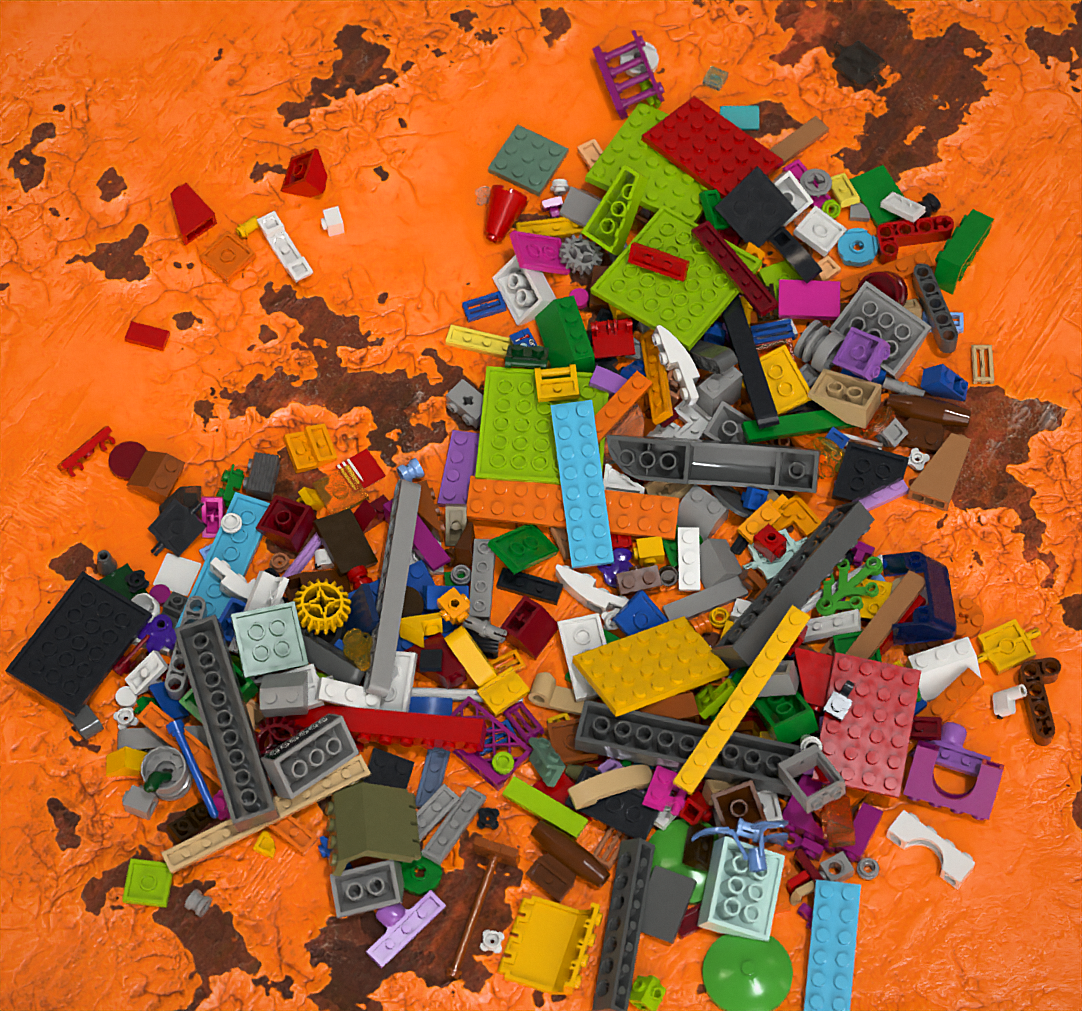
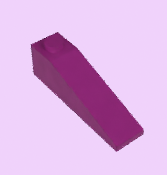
(423, 542)

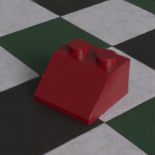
(287, 523)

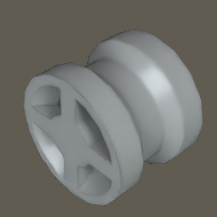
(198, 902)

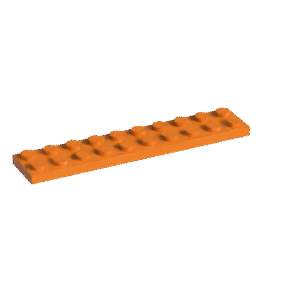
(543, 506)

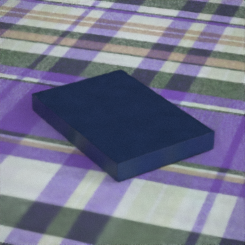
(363, 611)

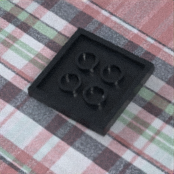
(755, 208)

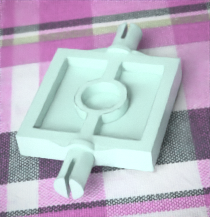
(768, 569)

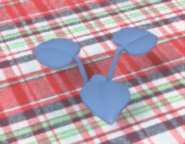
(756, 856)

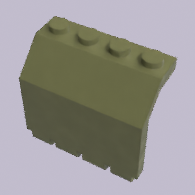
(371, 823)

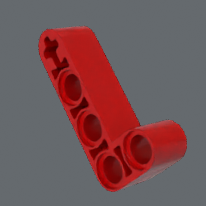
(937, 227)

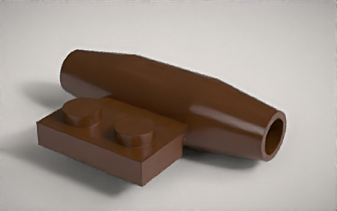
(927, 419)
(563, 862)

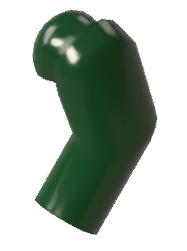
(155, 780)

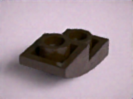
(191, 823)

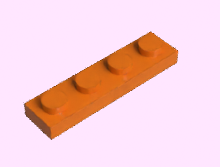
(621, 404)

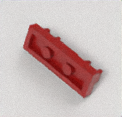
(658, 261)
(86, 450)

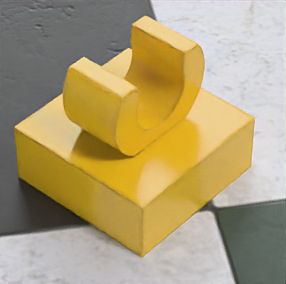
(310, 498)

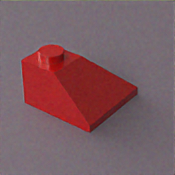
(305, 175)

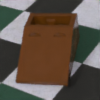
(297, 580)

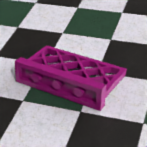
(481, 765)

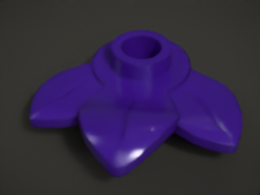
(620, 565)
(159, 636)

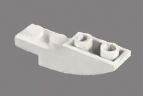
(674, 356)
(231, 583)
(583, 589)

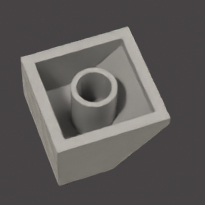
(701, 511)
(284, 694)

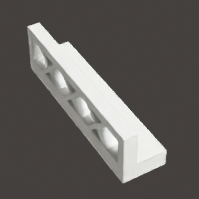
(265, 593)

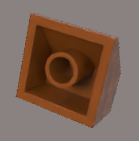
(156, 475)

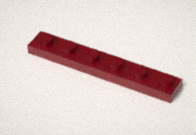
(734, 268)

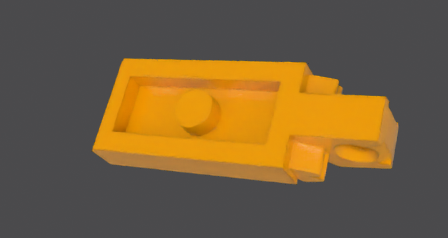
(766, 513)

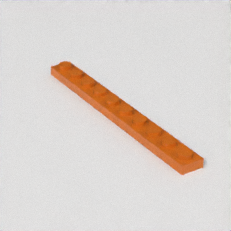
(848, 286)
(942, 706)
(156, 721)

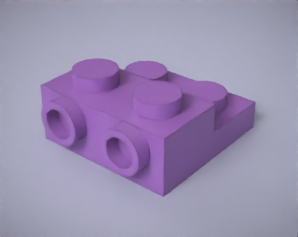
(862, 354)

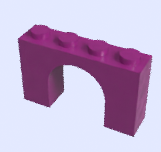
(976, 801)
(805, 826)

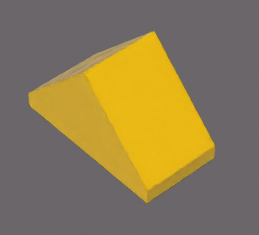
(124, 762)

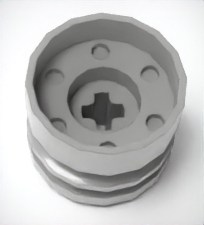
(818, 346)
(168, 759)

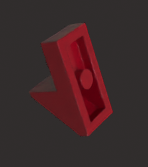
(370, 514)

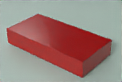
(147, 336)

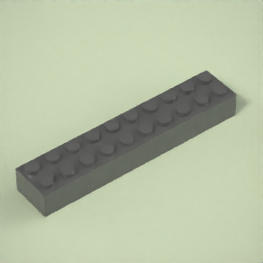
(793, 583)
(227, 723)
(670, 742)

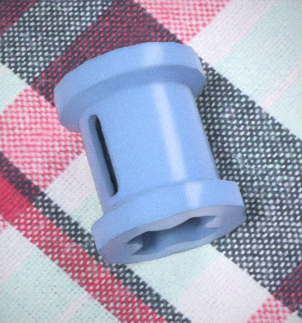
(744, 829)

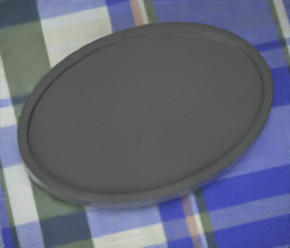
(731, 499)

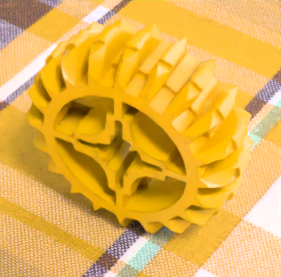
(338, 601)

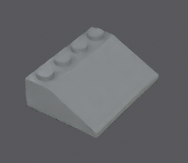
(886, 319)

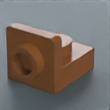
(753, 582)

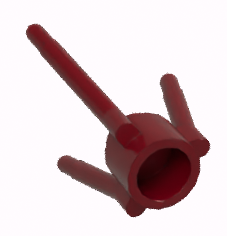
(123, 665)

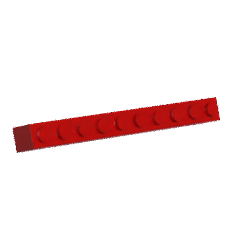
(402, 727)

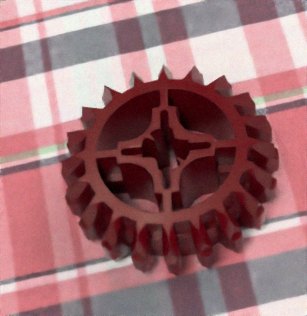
(274, 736)

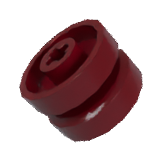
(888, 283)

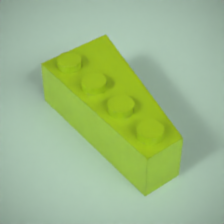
(616, 211)

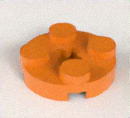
(974, 616)

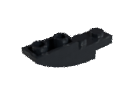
(794, 254)

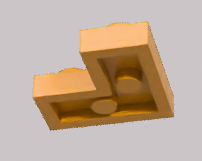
(800, 515)

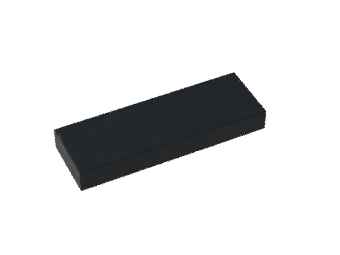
(530, 586)

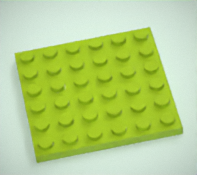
(666, 182)
(655, 299)
(519, 431)

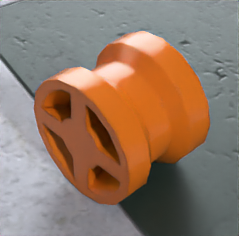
(701, 624)

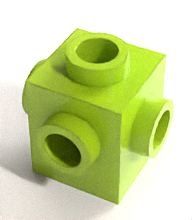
(647, 993)

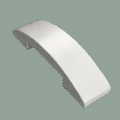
(283, 247)

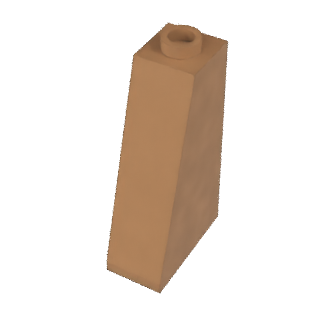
(940, 476)

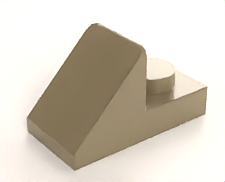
(455, 522)

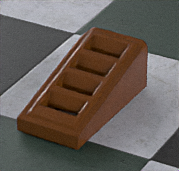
(465, 546)

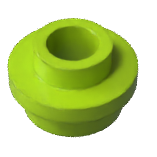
(835, 208)

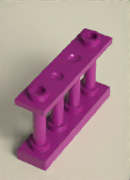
(610, 73)

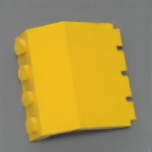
(549, 945)

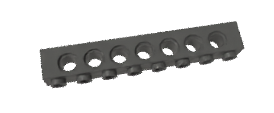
(624, 926)

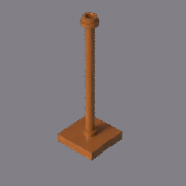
(495, 853)

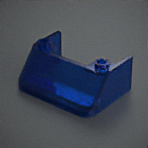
(930, 621)

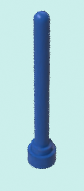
(176, 728)

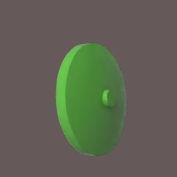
(669, 855)
(747, 974)

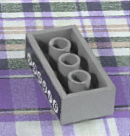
(309, 756)

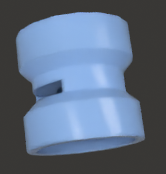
(411, 471)

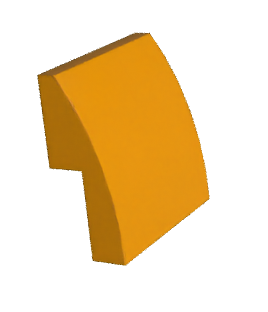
(310, 448)

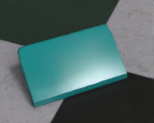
(742, 116)

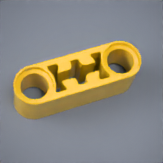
(471, 656)

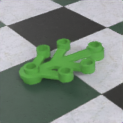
(848, 588)

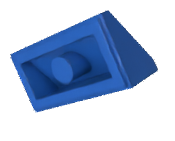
(166, 704)

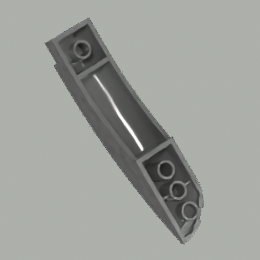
(716, 462)

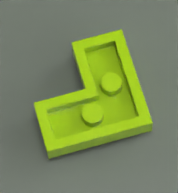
(710, 699)

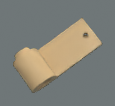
(548, 695)

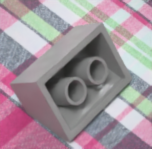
(367, 888)

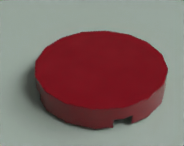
(125, 459)

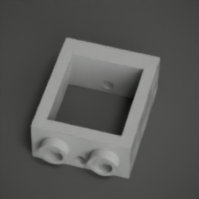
(801, 763)

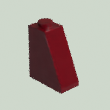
(452, 670)

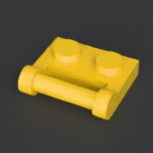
(556, 388)

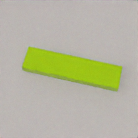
(545, 807)

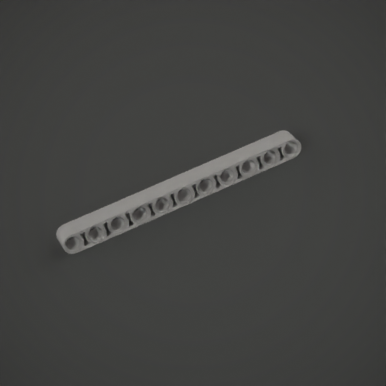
(392, 587)

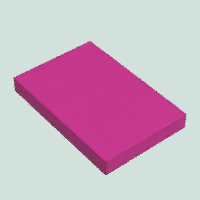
(538, 252)
(809, 300)

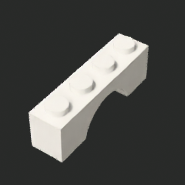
(909, 832)

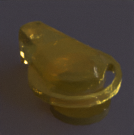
(358, 648)

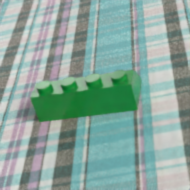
(565, 335)

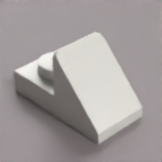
(147, 673)

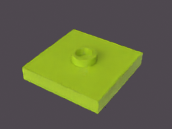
(777, 271)
(147, 883)

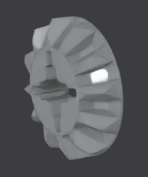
(822, 178)

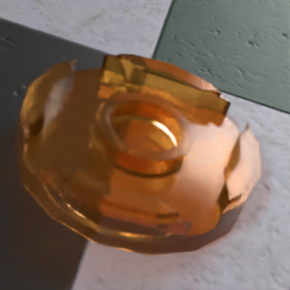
(878, 423)

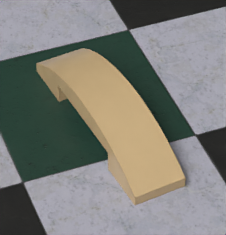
(610, 783)

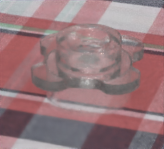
(480, 192)

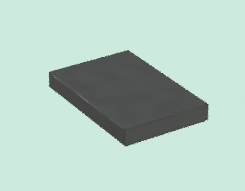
(666, 903)

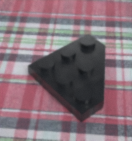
(867, 472)

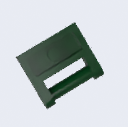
(526, 356)

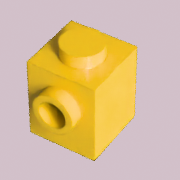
(649, 551)

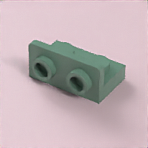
(546, 761)

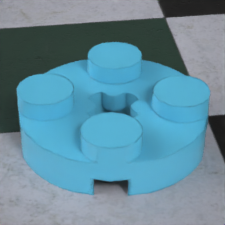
(857, 257)

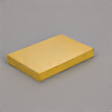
(784, 380)

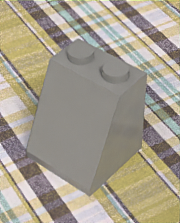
(719, 387)

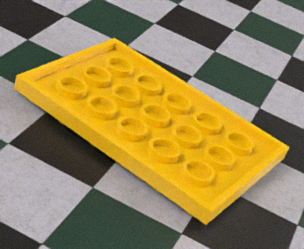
(650, 666)

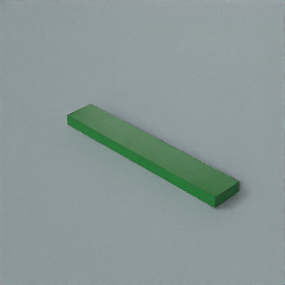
(794, 425)

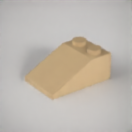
(847, 397)

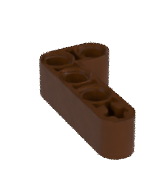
(1040, 702)

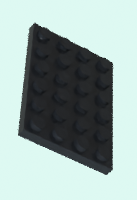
(78, 643)

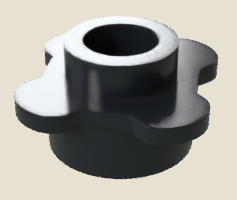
(136, 575)
(488, 812)

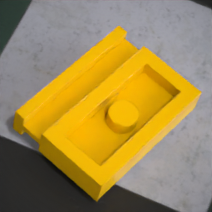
(503, 691)

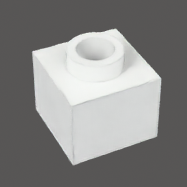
(332, 221)

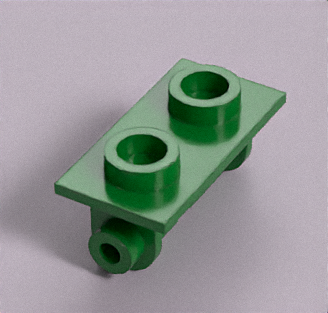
(231, 480)

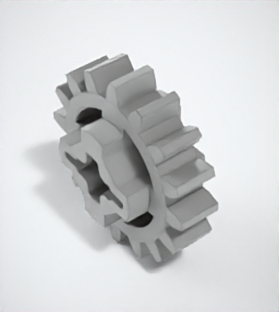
(580, 254)

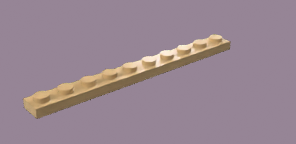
(226, 834)

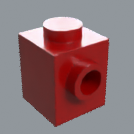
(770, 543)
(696, 809)

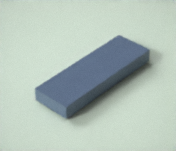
(432, 775)

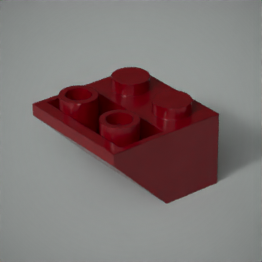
(529, 627)

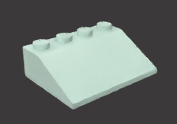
(738, 899)

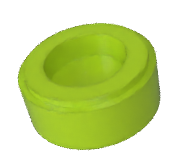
(503, 763)

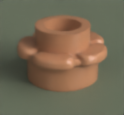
(279, 557)

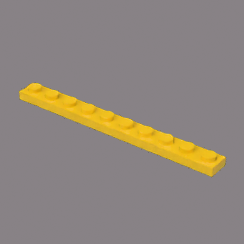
(741, 700)

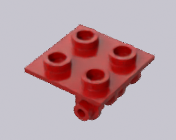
(612, 338)

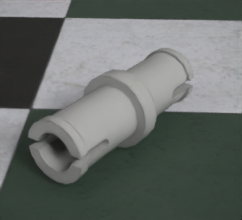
(901, 388)
(485, 628)

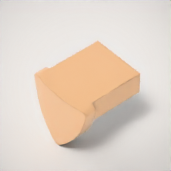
(829, 268)

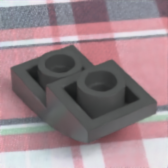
(173, 608)

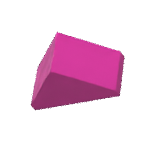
(212, 514)

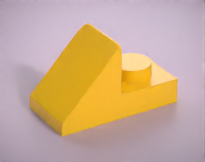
(416, 627)

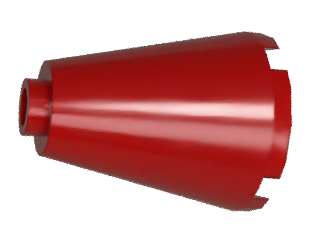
(502, 212)

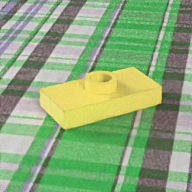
(844, 191)

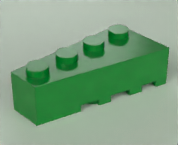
(961, 249)

